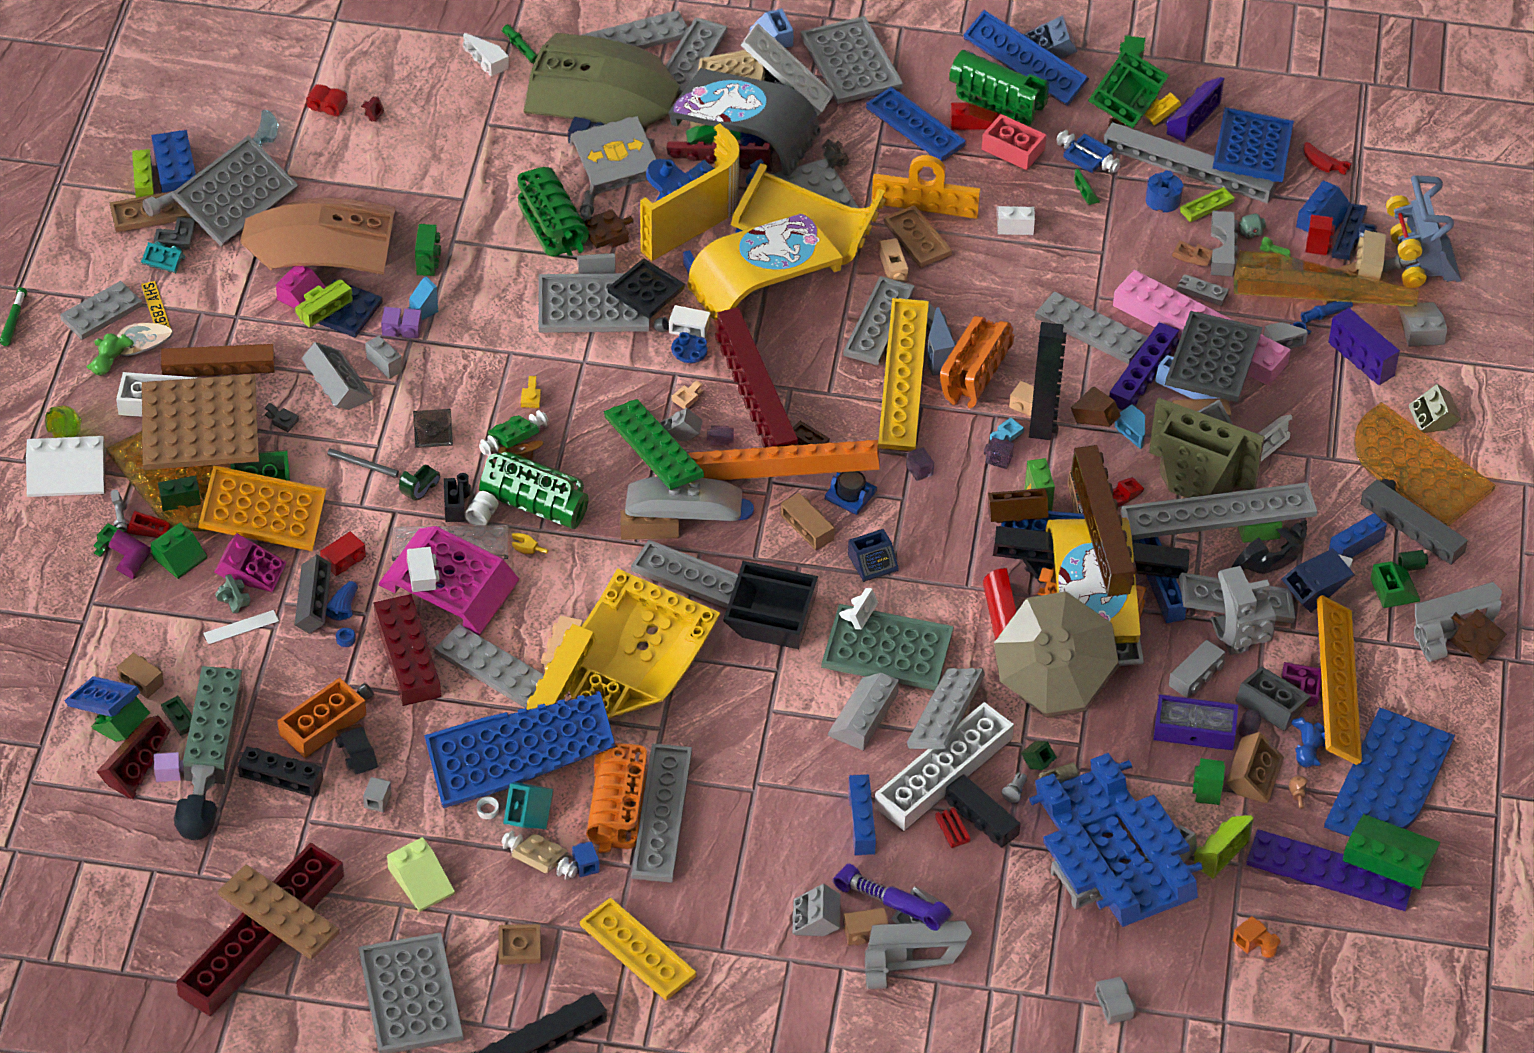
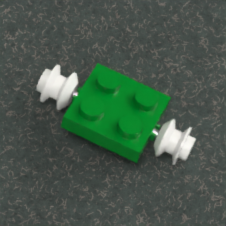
(513, 432)

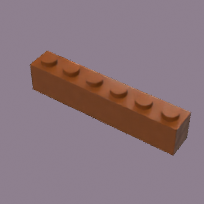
(218, 360)

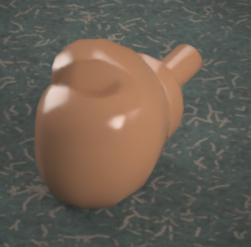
(1297, 788)

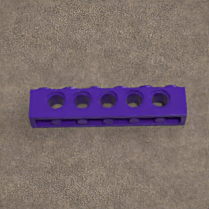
(1144, 366)

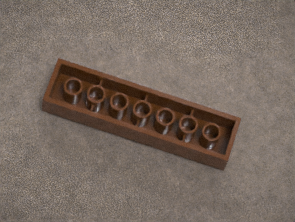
(1103, 520)

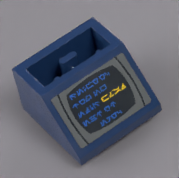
(872, 555)

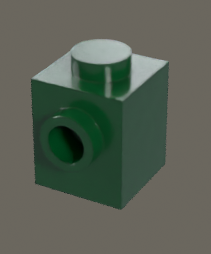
(1038, 755)

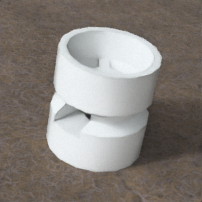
(481, 509)

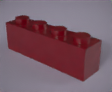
(130, 762)

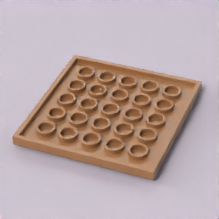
(199, 422)

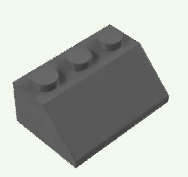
(1272, 697)

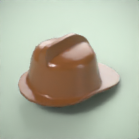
(524, 449)

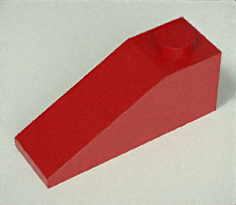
(970, 117)

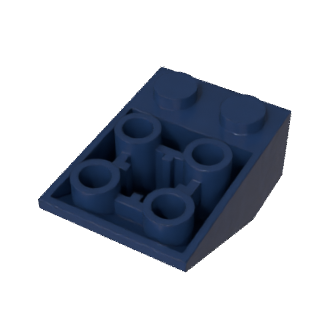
(1318, 577)

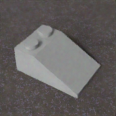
(1423, 324)

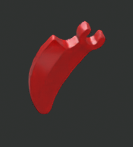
(1323, 161)

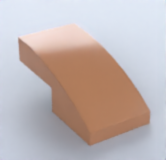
(1190, 254)

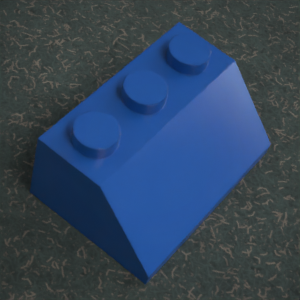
(1325, 201)

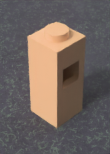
(893, 260)

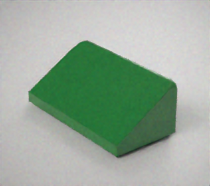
(1085, 188)

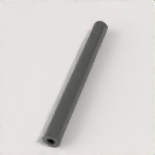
(362, 462)

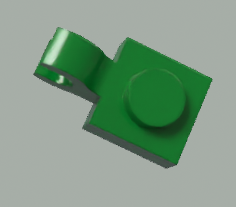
(104, 538)

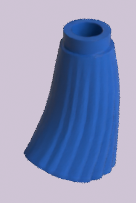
(340, 604)

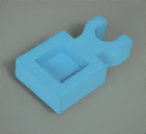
(1008, 430)

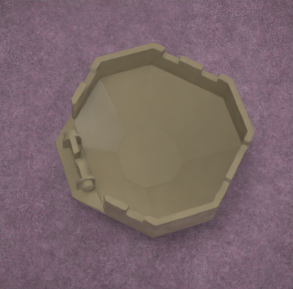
(1056, 654)

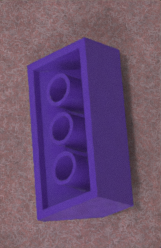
(1195, 110)

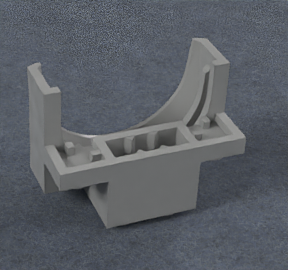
(1248, 612)

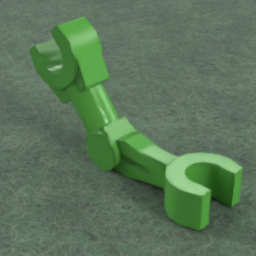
(1267, 245)

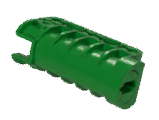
(998, 87)

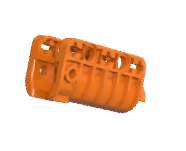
(613, 797)

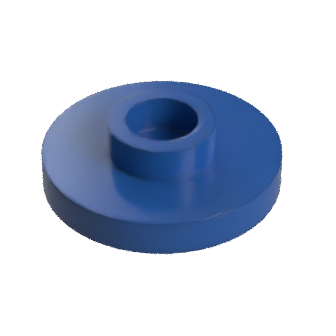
(747, 509)

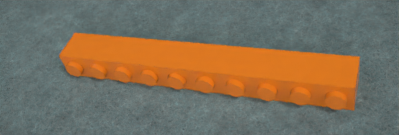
(789, 460)

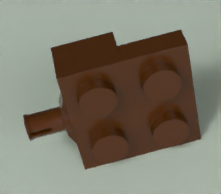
(608, 229)
(1476, 635)

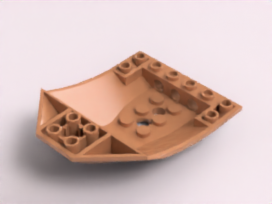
(308, 235)

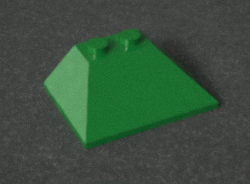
(1129, 88)

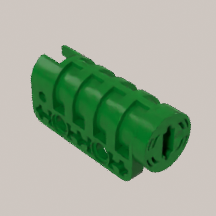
(533, 492)

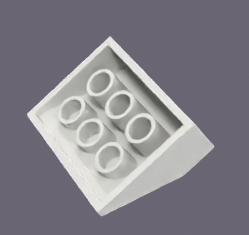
(65, 466)

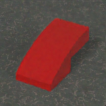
(1127, 490)

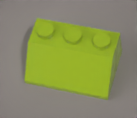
(1224, 844)

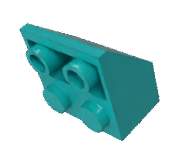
(528, 806)

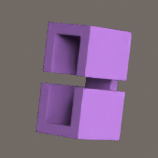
(410, 324)

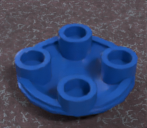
(689, 348)

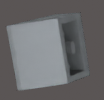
(817, 912)

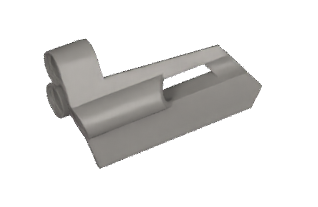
(1434, 616)
(893, 944)

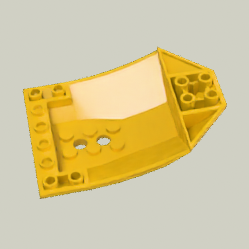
(620, 621)

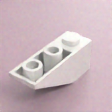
(487, 54)

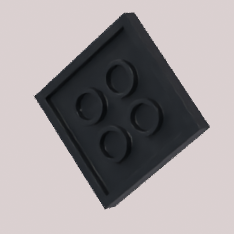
(646, 288)

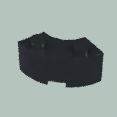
(356, 748)

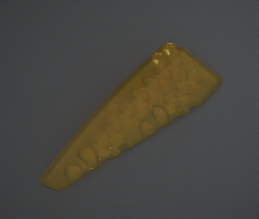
(1294, 278)

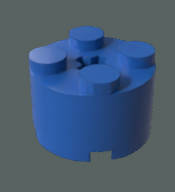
(1164, 191)

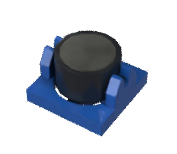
(850, 487)

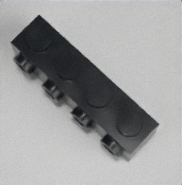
(280, 771)

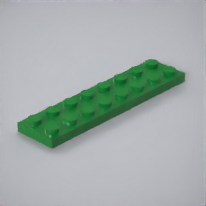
(653, 444)

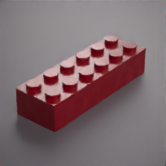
(407, 650)

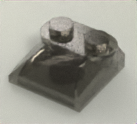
(433, 428)

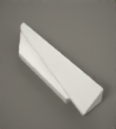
(1275, 435)

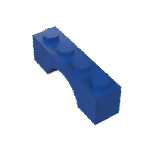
(862, 814)

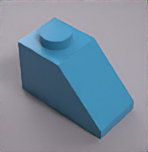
(425, 298)
(1132, 425)

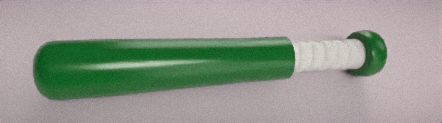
(11, 322)

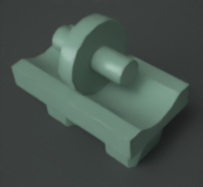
(231, 594)

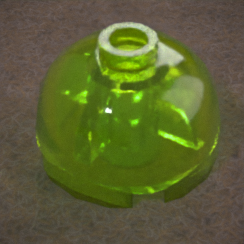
(63, 421)

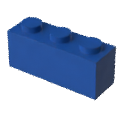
(1359, 536)

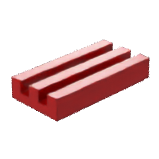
(947, 814)

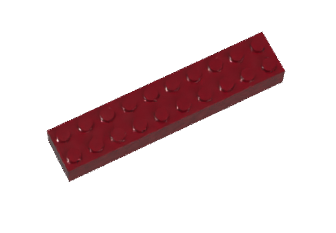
(753, 380)
(248, 943)

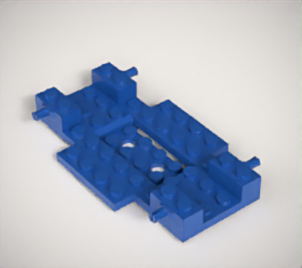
(1088, 809)

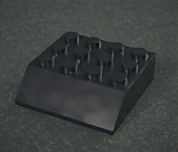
(771, 604)

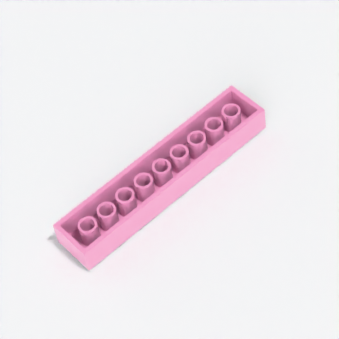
(1157, 303)

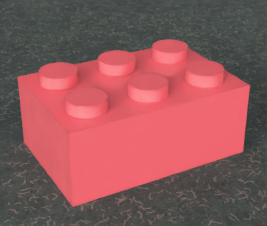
(1013, 142)

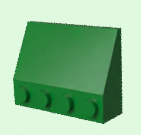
(1390, 851)

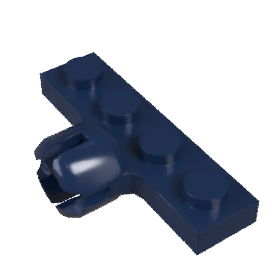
(1351, 230)

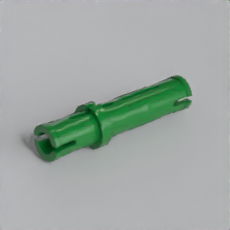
(516, 39)

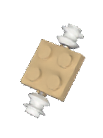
(540, 854)

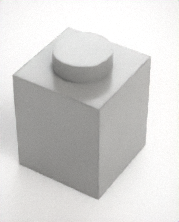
(377, 794)

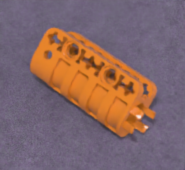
(975, 359)

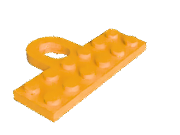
(928, 195)

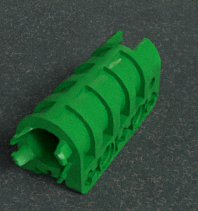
(552, 210)

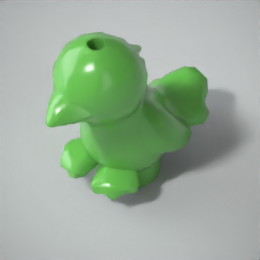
(109, 349)

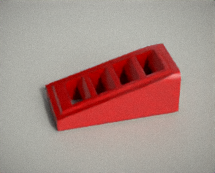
(138, 521)

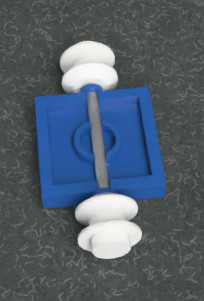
(1088, 152)

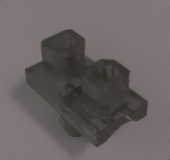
(835, 154)

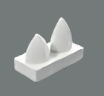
(862, 609)

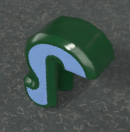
(417, 485)

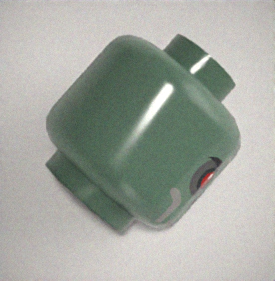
(1252, 226)

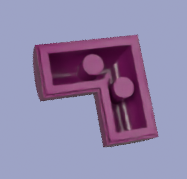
(133, 550)
(1306, 677)

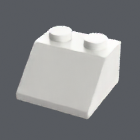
(1015, 220)

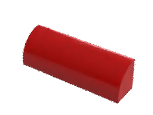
(999, 599)

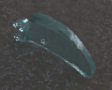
(267, 129)

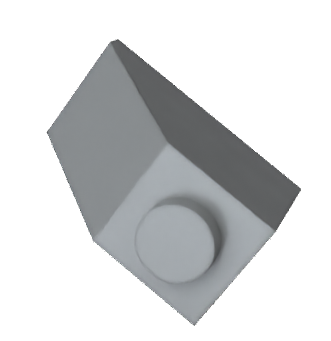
(1286, 334)

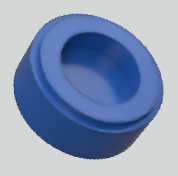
(345, 637)

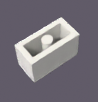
(689, 320)
(421, 569)

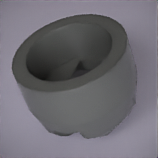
(661, 324)
(365, 691)

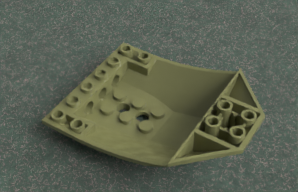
(617, 85)

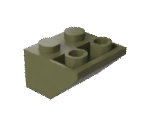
(1434, 410)

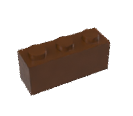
(1018, 505)

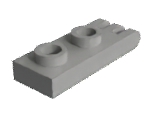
(1202, 290)

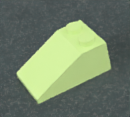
(419, 874)

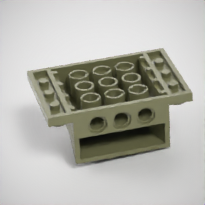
(1203, 452)

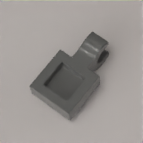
(282, 419)

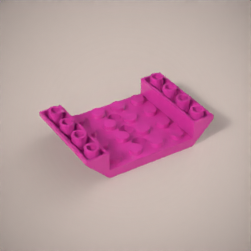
(474, 588)

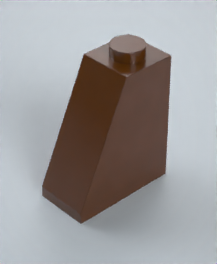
(1095, 409)

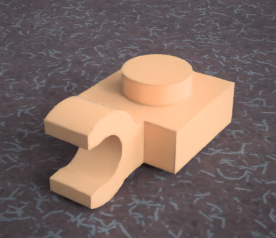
(687, 396)

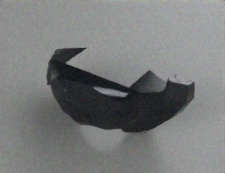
(1257, 556)

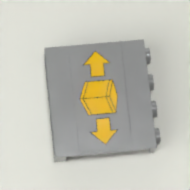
(614, 154)

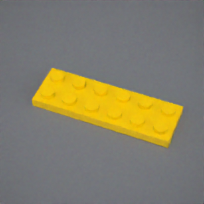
(638, 948)

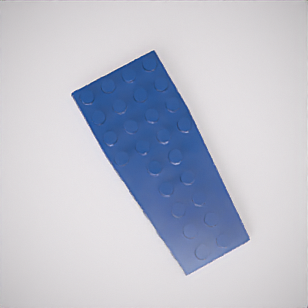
(516, 747)

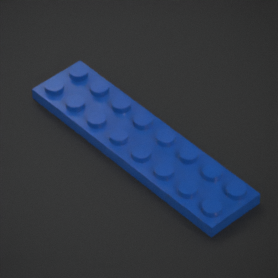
(1025, 56)

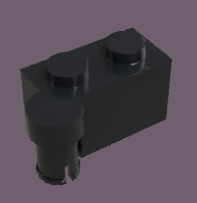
(454, 497)

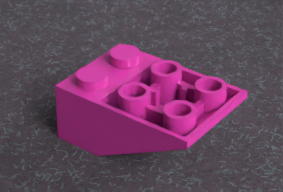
(251, 564)

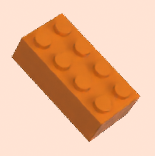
(321, 716)

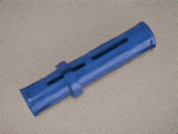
(1320, 312)

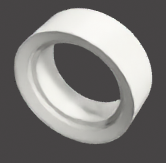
(488, 800)

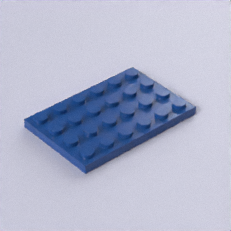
(1253, 144)

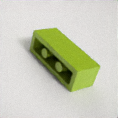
(143, 173)

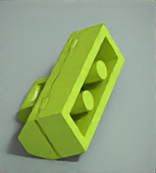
(323, 302)

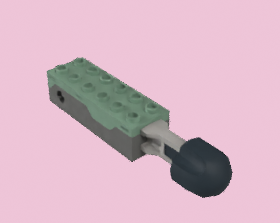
(208, 747)

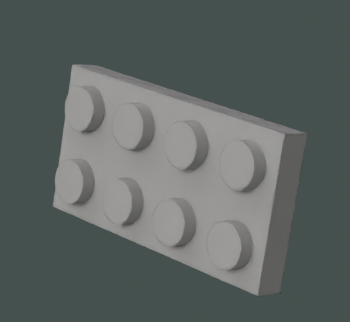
(101, 310)

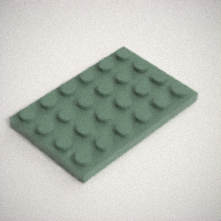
(889, 645)

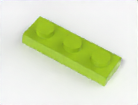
(1207, 204)

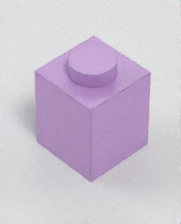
(168, 767)

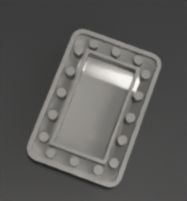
(695, 500)

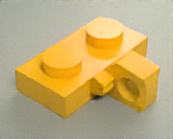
(1162, 108)

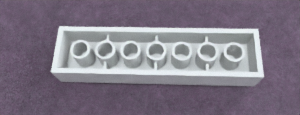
(926, 778)

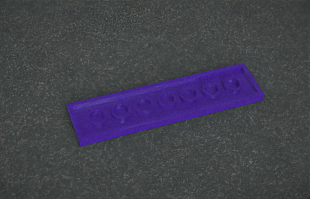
(1324, 869)

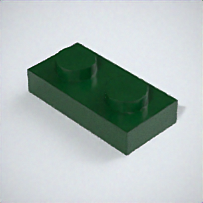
(177, 714)

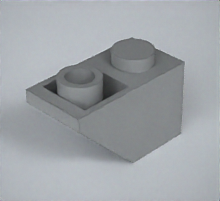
(683, 425)

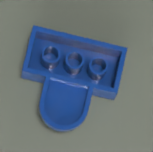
(668, 177)

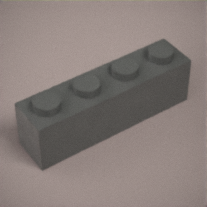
(312, 594)

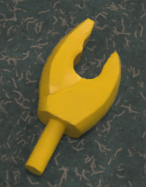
(528, 544)

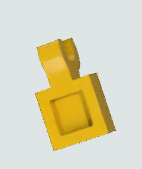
(531, 396)

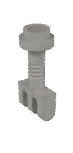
(118, 502)

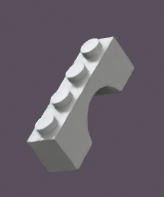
(1223, 257)

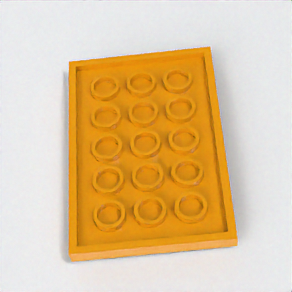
(262, 508)

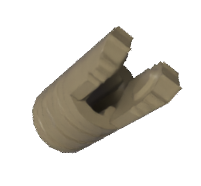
(1062, 773)

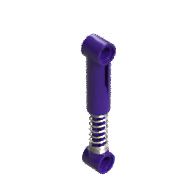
(931, 914)

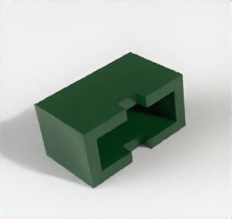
(179, 492)

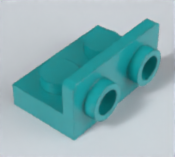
(162, 257)

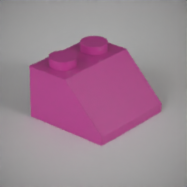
(296, 284)

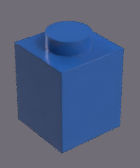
(586, 859)

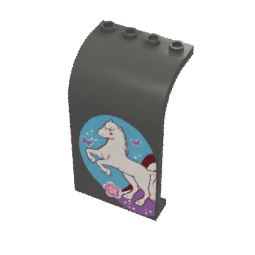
(753, 108)

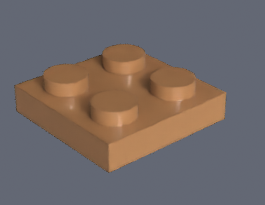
(519, 944)

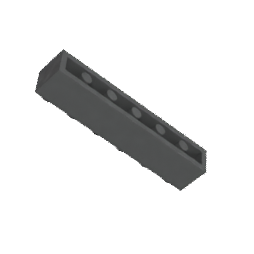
(1413, 522)

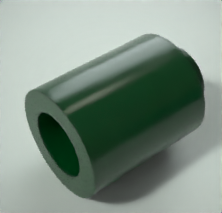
(1413, 560)

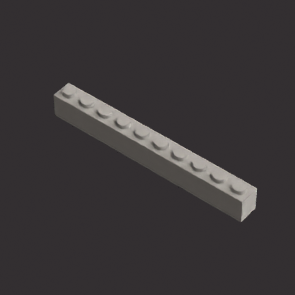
(1184, 161)

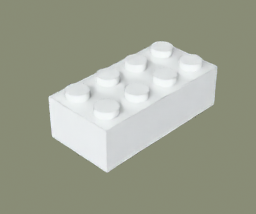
(130, 391)

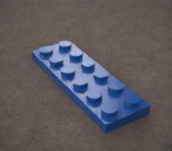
(916, 124)

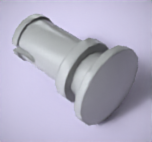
(1013, 791)

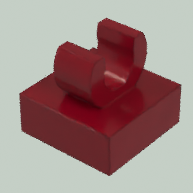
(373, 108)

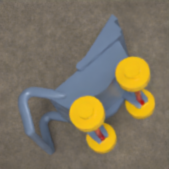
(1422, 235)

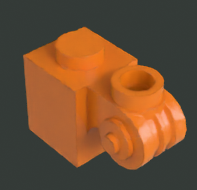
(1254, 934)

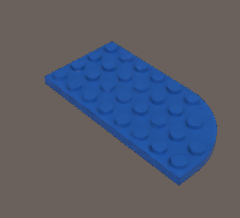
(1394, 774)

